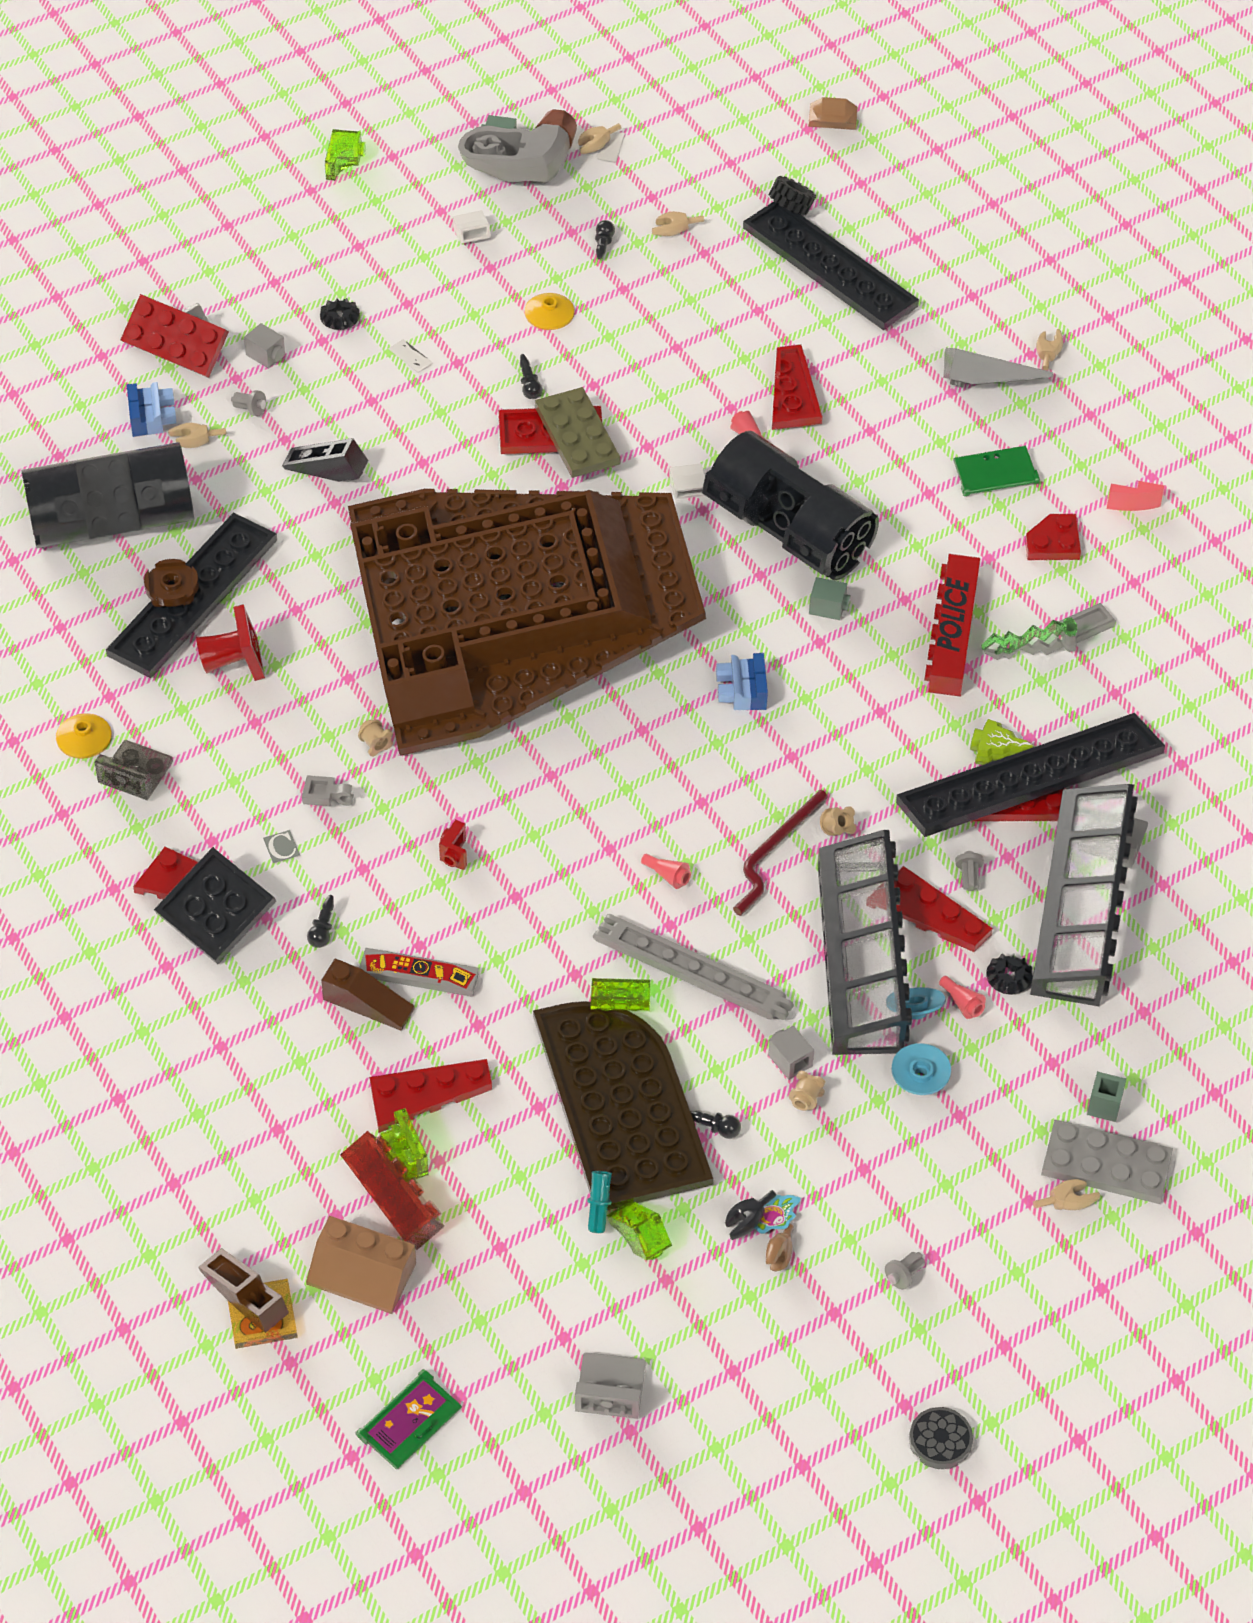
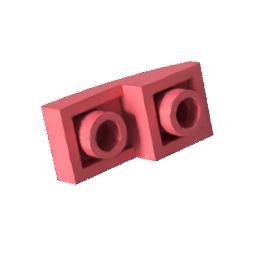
(1143, 497)

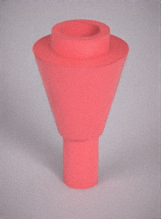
(744, 422)
(674, 872)
(968, 1001)

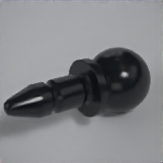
(604, 232)
(531, 387)
(319, 935)
(727, 1125)

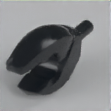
(750, 1212)

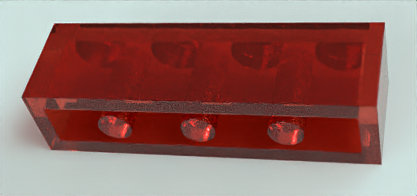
(392, 1189)

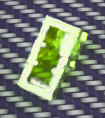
(343, 152)
(641, 1230)

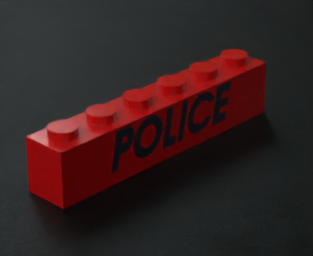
(954, 625)

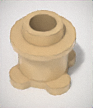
(375, 736)
(836, 821)
(806, 1091)

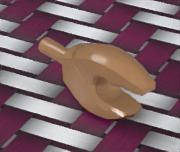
(780, 1250)

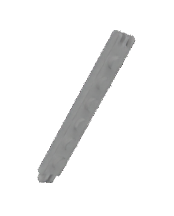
(693, 968)

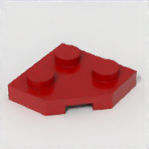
(1054, 539)

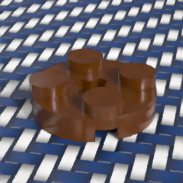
(171, 595)

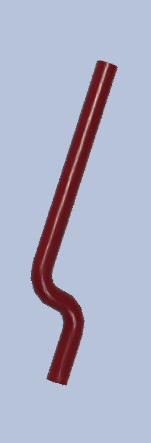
(763, 850)

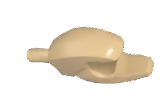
(595, 138)
(674, 223)
(1047, 349)
(194, 434)
(1063, 1196)

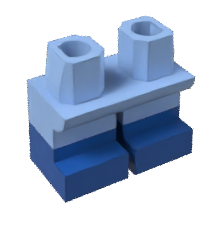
(146, 410)
(748, 682)

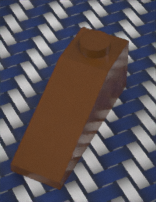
(363, 994)

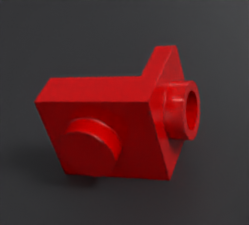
(451, 843)

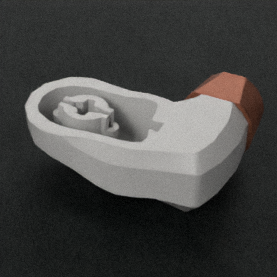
(521, 153)

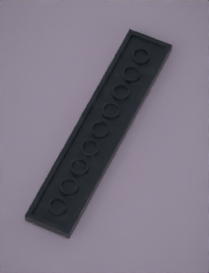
(1029, 774)

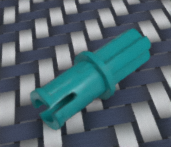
(599, 1201)

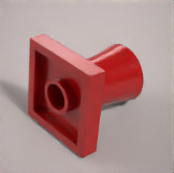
(233, 646)

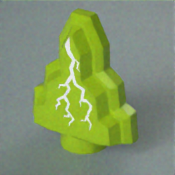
(996, 743)

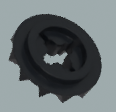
(332, 320)
(1003, 982)

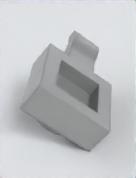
(323, 790)

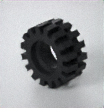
(792, 195)

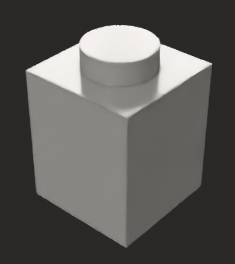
(264, 345)
(790, 1052)

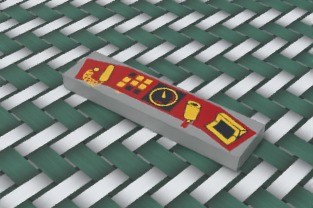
(420, 972)

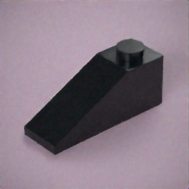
(328, 460)

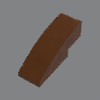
(244, 1289)

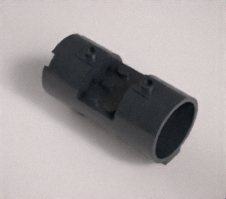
(108, 495)
(809, 518)

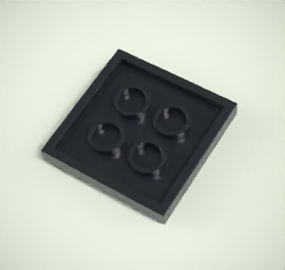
(215, 905)

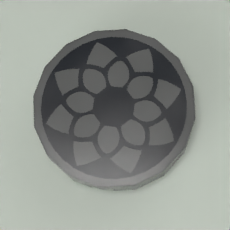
(940, 1438)

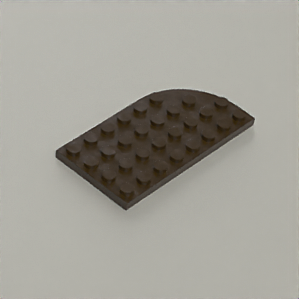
(622, 1102)

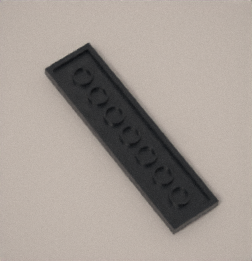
(831, 265)
(220, 566)

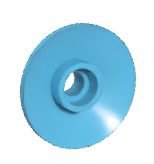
(924, 1001)
(925, 1060)

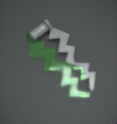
(1018, 643)

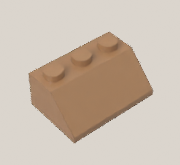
(361, 1264)

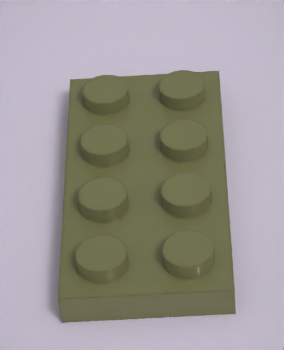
(577, 432)

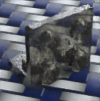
(133, 769)

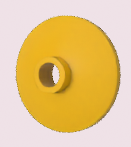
(549, 311)
(86, 743)

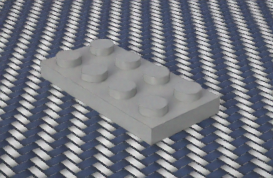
(1107, 1161)

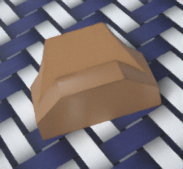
(833, 113)

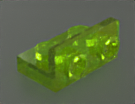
(620, 994)
(407, 1145)

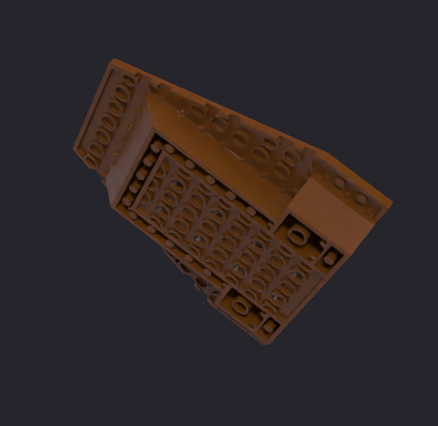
(498, 658)

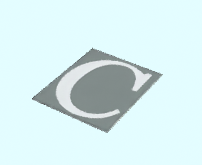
(281, 846)

